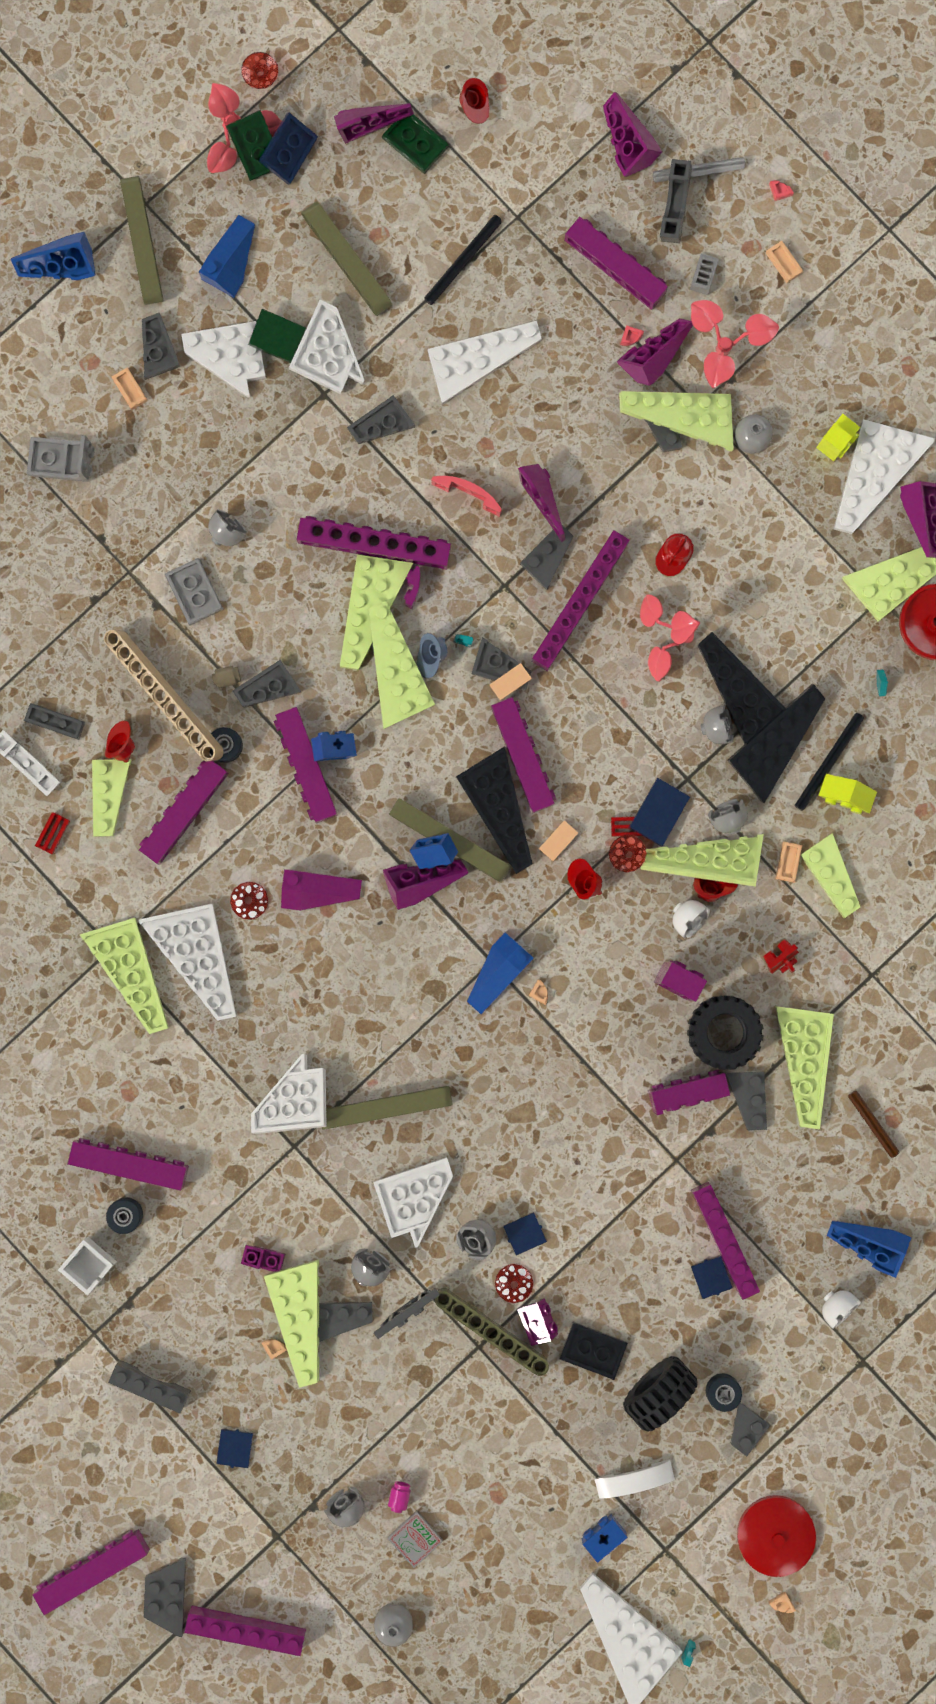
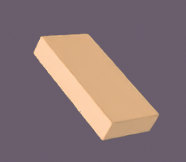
(784, 261)
(129, 388)
(510, 682)
(558, 840)
(788, 862)

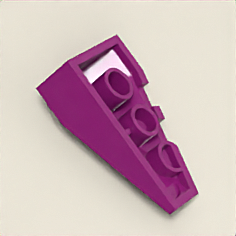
(362, 121)
(632, 141)
(652, 358)
(538, 486)
(920, 506)
(413, 885)
(315, 890)

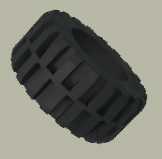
(751, 1032)
(660, 1393)

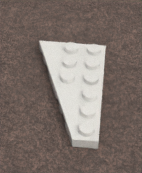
(472, 359)

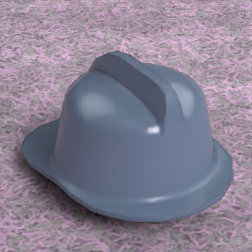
(431, 653)

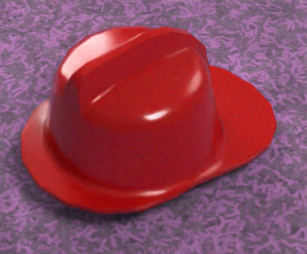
(475, 100)
(674, 554)
(119, 742)
(584, 879)
(712, 890)

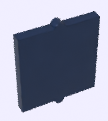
(524, 1233)
(711, 1277)
(234, 1448)

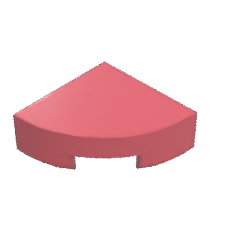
(780, 190)
(631, 336)

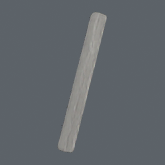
(704, 168)

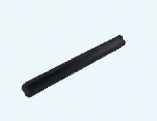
(463, 259)
(829, 761)

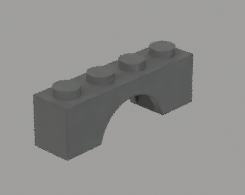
(676, 202)
(162, 1393)

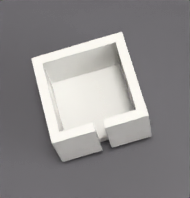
(87, 1265)

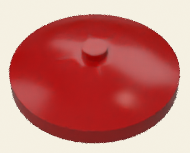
(918, 622)
(776, 1536)

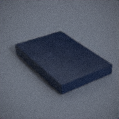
(288, 148)
(659, 812)

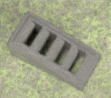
(699, 287)

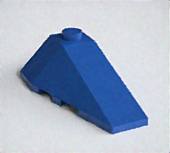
(59, 259)
(228, 259)
(500, 968)
(878, 1245)

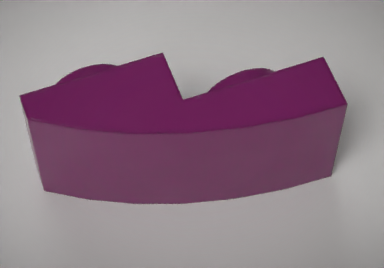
(414, 582)
(262, 1258)

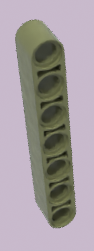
(141, 240)
(346, 258)
(466, 849)
(388, 1107)
(496, 1340)

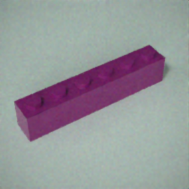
(615, 262)
(522, 754)
(307, 771)
(183, 811)
(128, 1165)
(725, 1240)
(91, 1571)
(245, 1630)

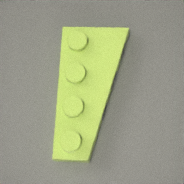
(107, 788)
(829, 870)

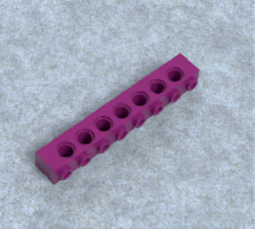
(419, 557)
(580, 600)

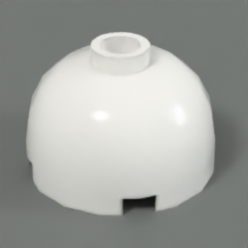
(688, 917)
(838, 1307)

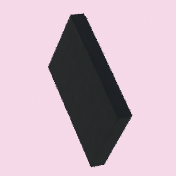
(593, 1350)

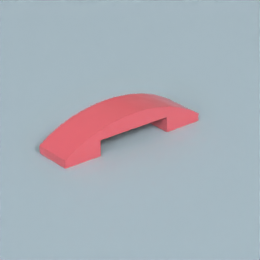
(446, 482)

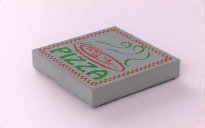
(415, 1539)

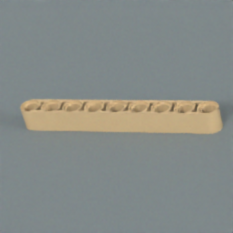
(171, 697)

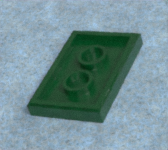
(250, 140)
(415, 142)
(276, 336)

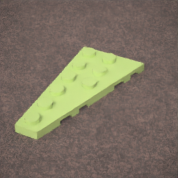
(691, 414)
(891, 581)
(373, 583)
(398, 677)
(712, 860)
(127, 965)
(806, 1049)
(297, 1311)

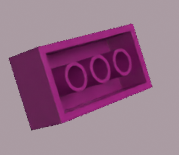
(680, 981)

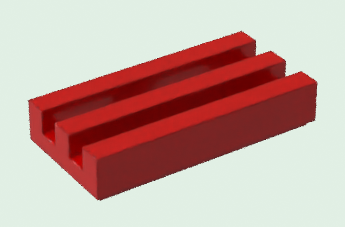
(45, 830)
(618, 834)

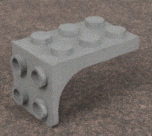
(60, 459)

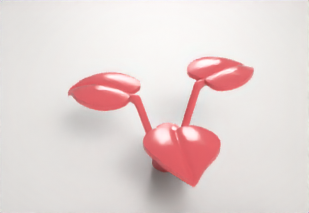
(222, 104)
(717, 365)
(682, 632)

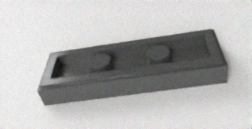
(54, 721)

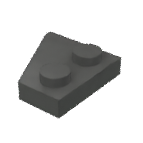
(747, 1429)

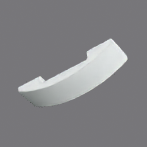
(27, 764)
(634, 1481)

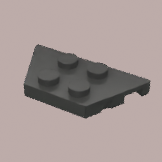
(400, 1316)
(166, 1596)

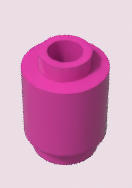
(399, 1497)

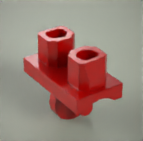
(788, 952)

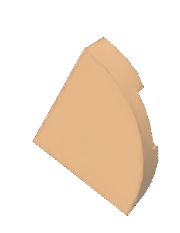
(539, 992)
(274, 1347)
(782, 1603)

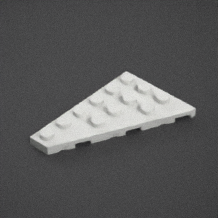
(877, 465)
(195, 949)
(632, 1642)

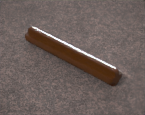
(873, 1124)

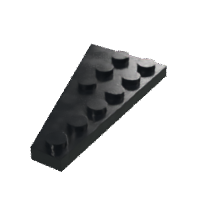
(743, 694)
(770, 750)
(495, 800)

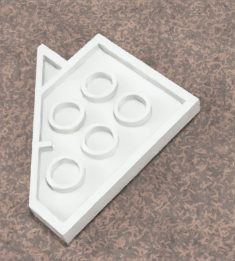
(326, 351)
(227, 354)
(294, 1102)
(413, 1197)

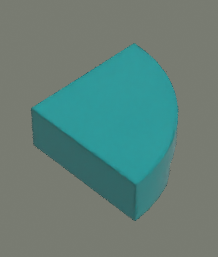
(463, 640)
(882, 682)
(686, 1656)

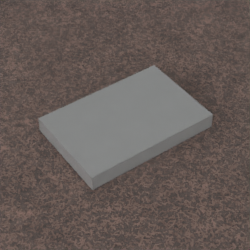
(194, 591)

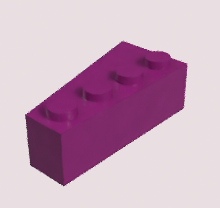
(688, 1092)

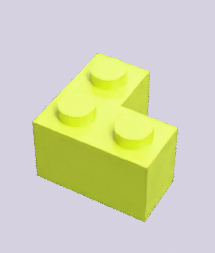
(837, 439)
(848, 793)

